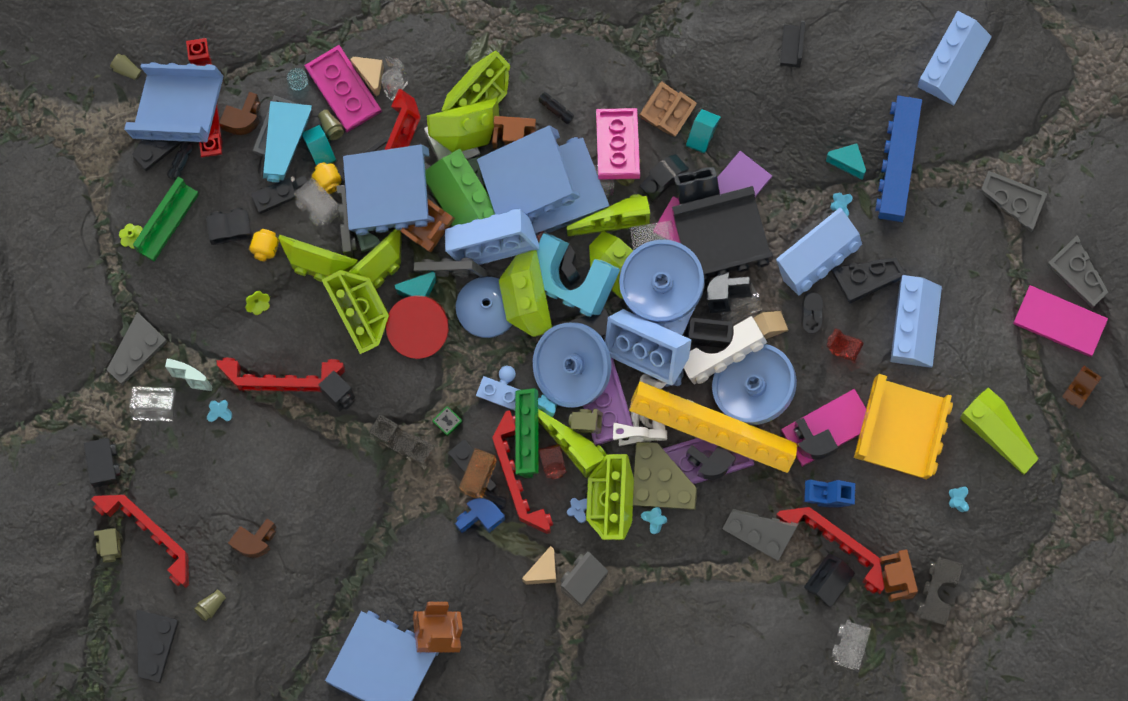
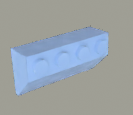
(955, 58)
(492, 238)
(819, 252)
(916, 322)
(647, 346)

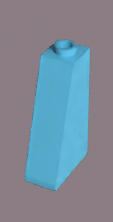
(284, 132)

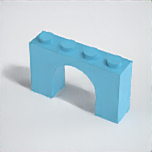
(591, 294)

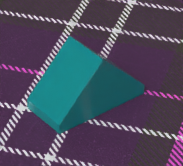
(702, 131)
(318, 145)
(848, 159)
(417, 286)

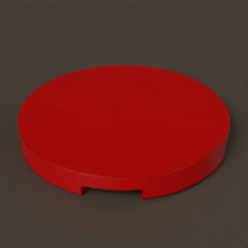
(417, 327)

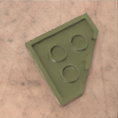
(660, 481)

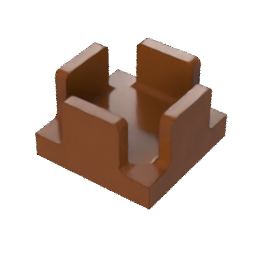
(512, 129)
(431, 234)
(899, 576)
(437, 628)

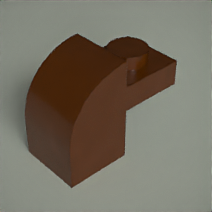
(244, 120)
(1081, 387)
(253, 545)

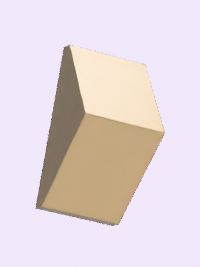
(370, 71)
(771, 323)
(543, 570)

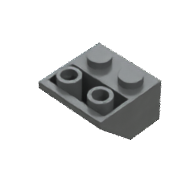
(583, 579)

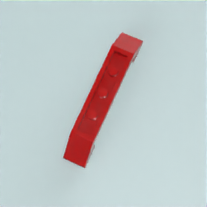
(199, 55)
(406, 121)
(249, 382)
(111, 503)
(536, 519)
(874, 578)

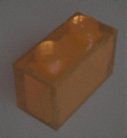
(478, 474)

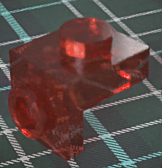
(844, 345)
(552, 462)

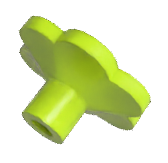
(126, 239)
(257, 302)

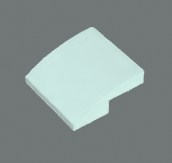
(193, 377)

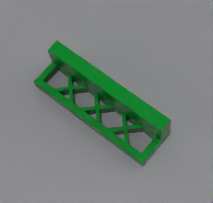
(165, 219)
(526, 432)

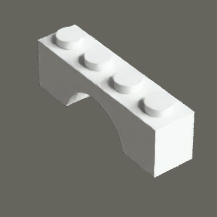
(746, 339)

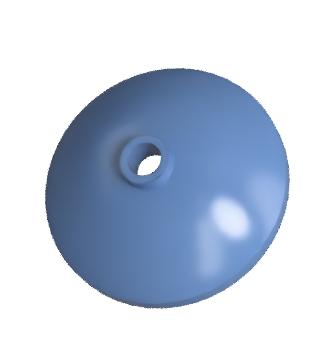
(480, 319)

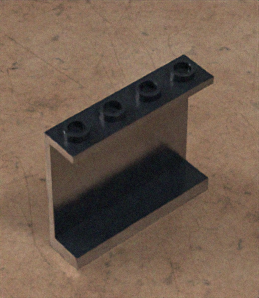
(724, 232)

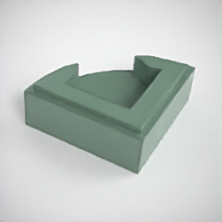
(367, 242)

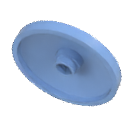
(661, 281)
(572, 364)
(756, 387)

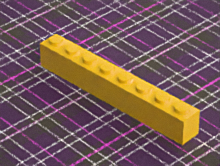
(713, 427)

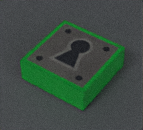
(447, 421)

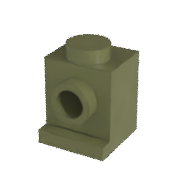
(586, 421)
(108, 544)

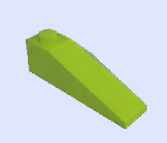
(622, 215)
(996, 425)
(578, 448)

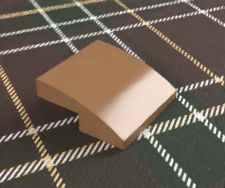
(667, 109)

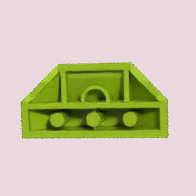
(482, 82)
(464, 126)
(611, 250)
(314, 260)
(381, 260)
(525, 295)
(358, 307)
(611, 497)

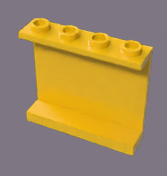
(903, 428)

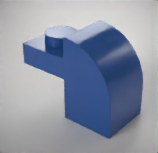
(830, 494)
(482, 511)

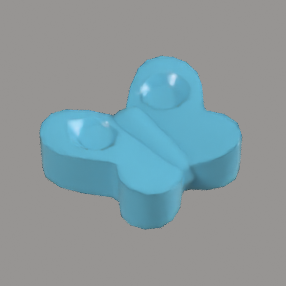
(841, 201)
(547, 406)
(219, 410)
(957, 499)
(655, 519)

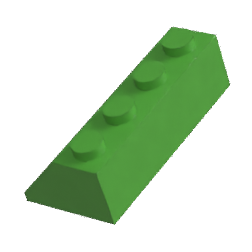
(458, 189)

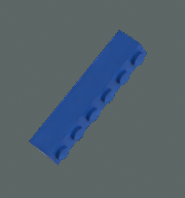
(899, 158)

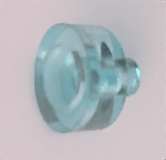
(297, 79)

